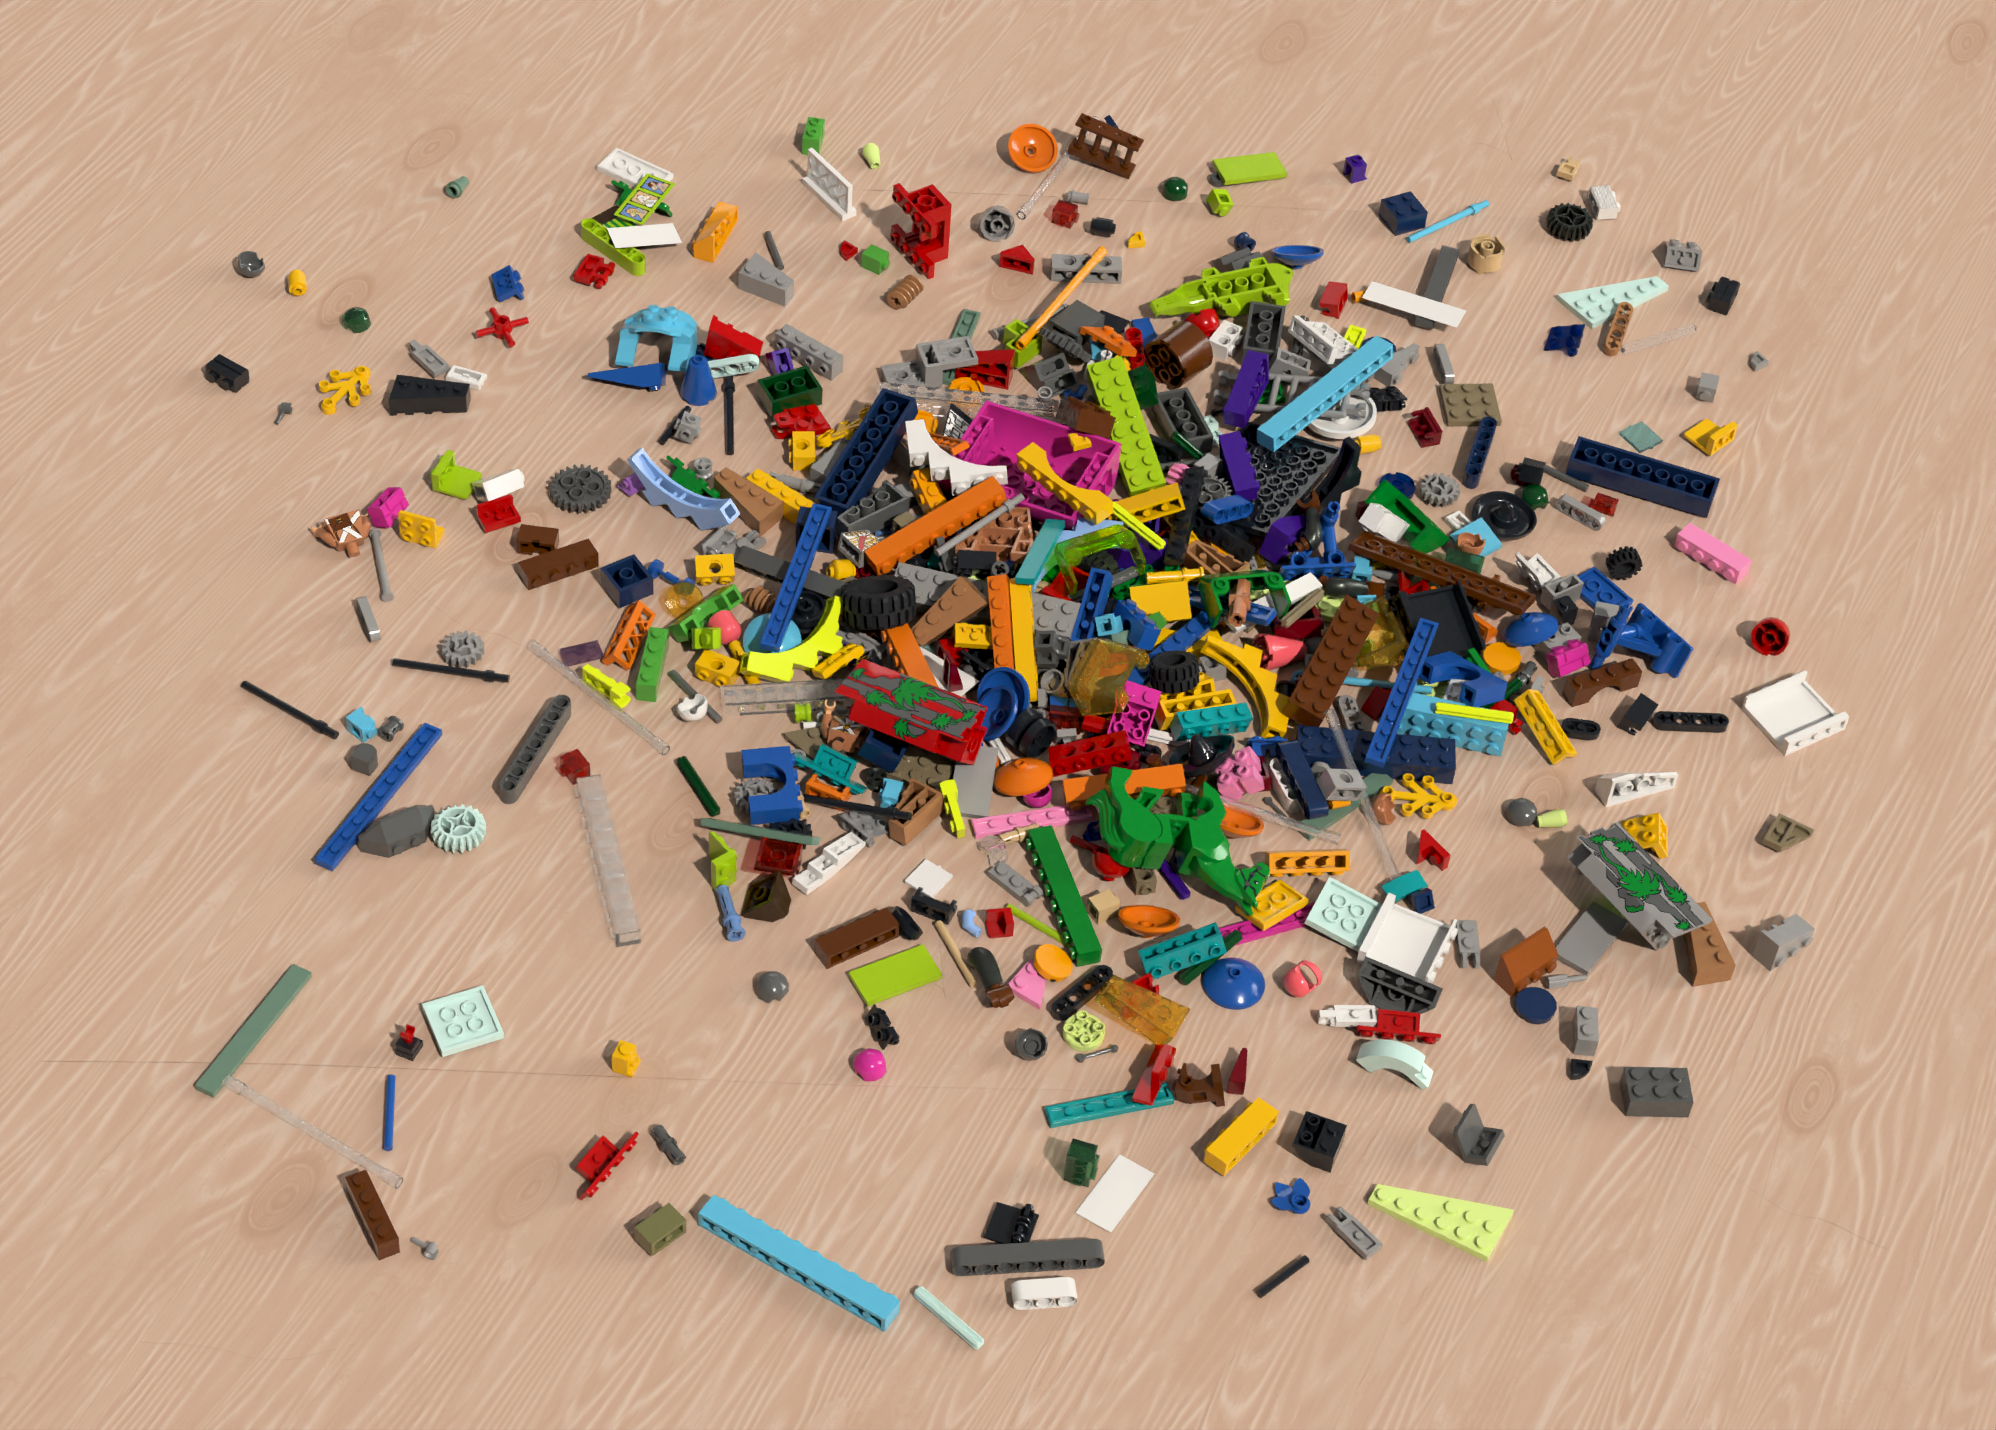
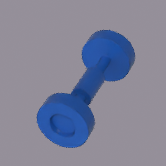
(656, 568)

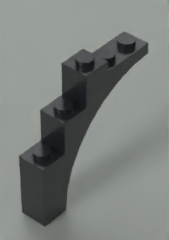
(1341, 478)

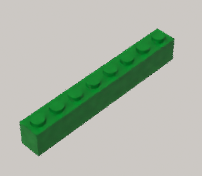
(1063, 896)

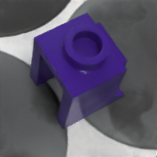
(1356, 167)

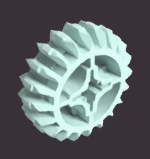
(457, 823)

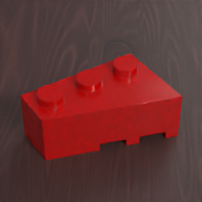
(727, 342)
(993, 368)

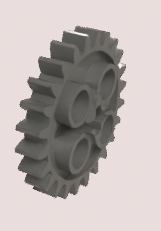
(1065, 344)
(580, 488)
(1212, 490)

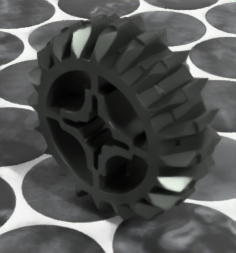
(1569, 222)

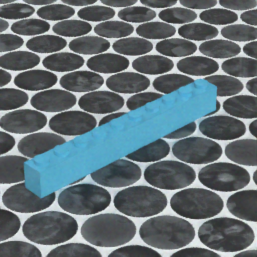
(1324, 393)
(799, 1262)

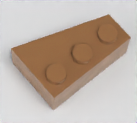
(1211, 560)
(924, 805)

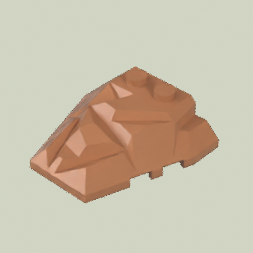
(1006, 535)

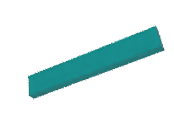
(1040, 552)
(1102, 1107)

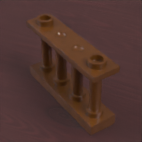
(1100, 157)

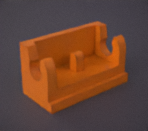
(817, 788)

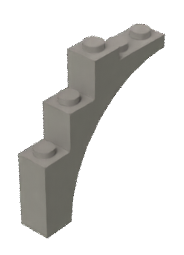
(1387, 375)

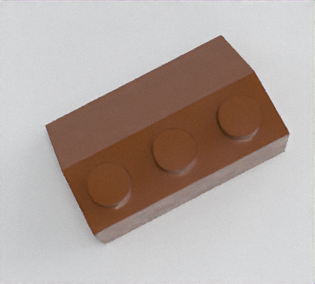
(1526, 962)

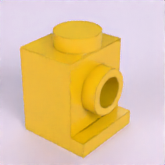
(625, 1059)

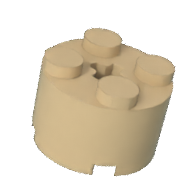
(1486, 253)

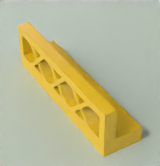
(1545, 726)

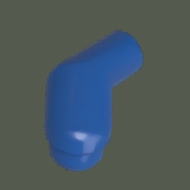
(1082, 389)

